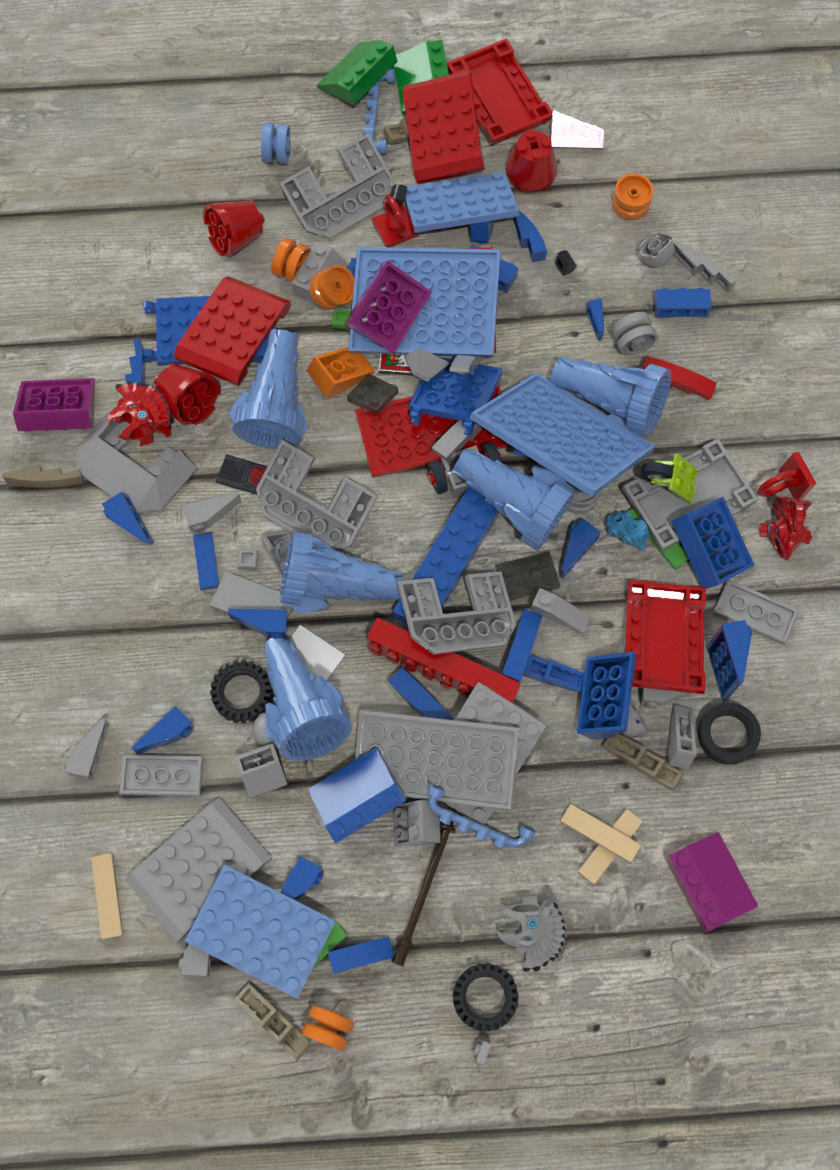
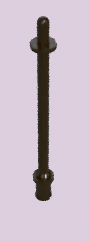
(405, 942)

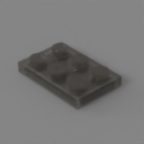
(528, 574)

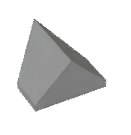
(425, 364)
(276, 546)

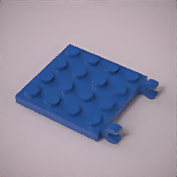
(172, 322)
(455, 394)

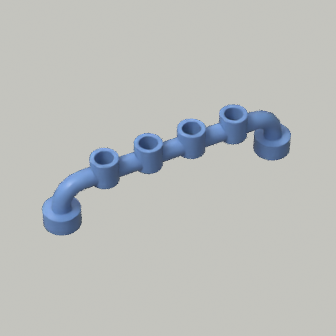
(372, 104)
(482, 831)

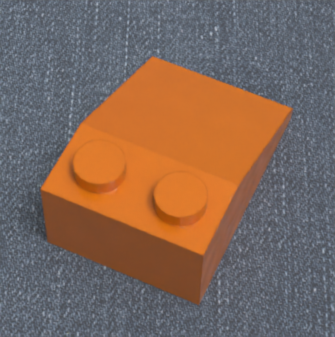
(338, 371)

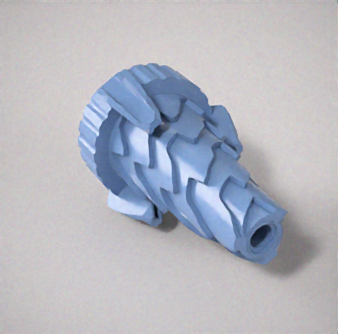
(630, 394)
(270, 407)
(527, 501)
(320, 572)
(307, 709)

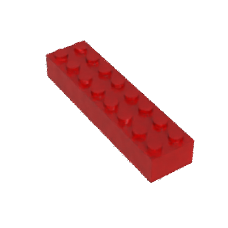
(446, 668)

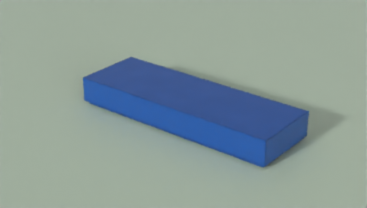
(206, 561)

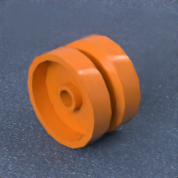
(632, 196)
(289, 259)
(332, 287)
(328, 1027)

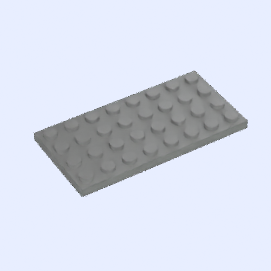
(461, 757)

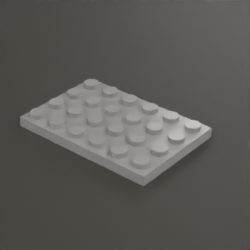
(492, 708)

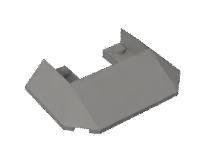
(351, 204)
(113, 473)
(302, 513)
(462, 631)

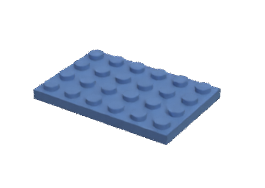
(460, 202)
(260, 931)

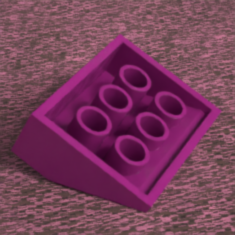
(388, 307)
(55, 404)
(711, 882)

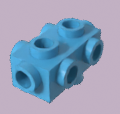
(628, 530)

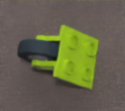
(675, 474)

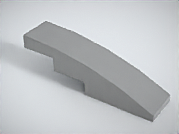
(697, 263)
(465, 364)
(454, 440)

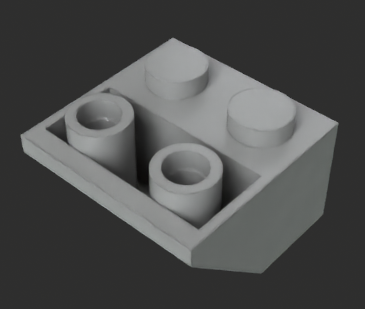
(261, 770)
(416, 824)

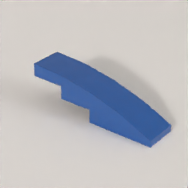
(137, 364)
(522, 645)
(553, 673)
(417, 696)

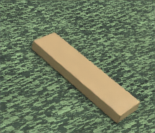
(601, 833)
(602, 858)
(107, 896)

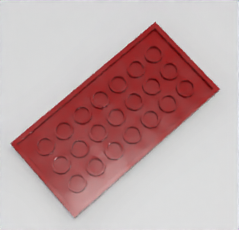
(398, 446)

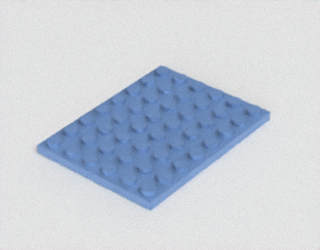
(459, 311)
(563, 433)

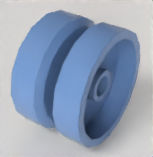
(275, 143)

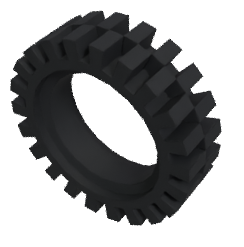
(225, 676)
(508, 986)

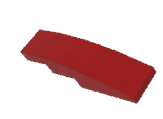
(684, 378)

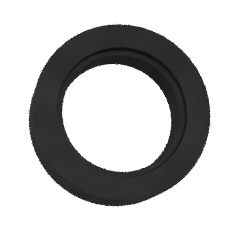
(749, 721)

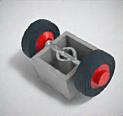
(442, 474)

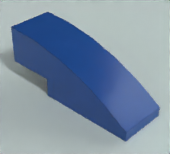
(530, 237)
(360, 955)

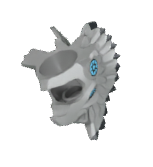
(540, 931)

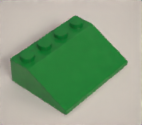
(419, 65)
(359, 70)

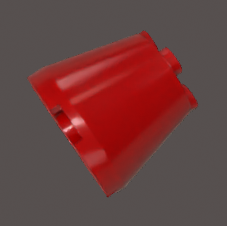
(532, 162)
(232, 225)
(189, 393)

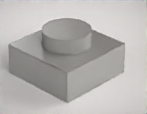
(481, 1052)

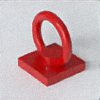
(393, 225)
(795, 476)

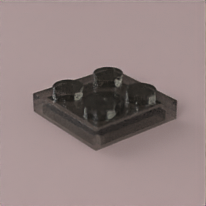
(372, 394)

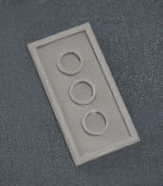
(241, 593)
(761, 612)
(161, 775)

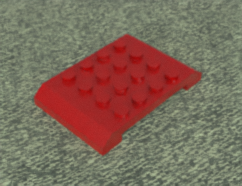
(501, 92)
(443, 127)
(230, 329)
(667, 635)

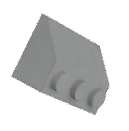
(318, 259)

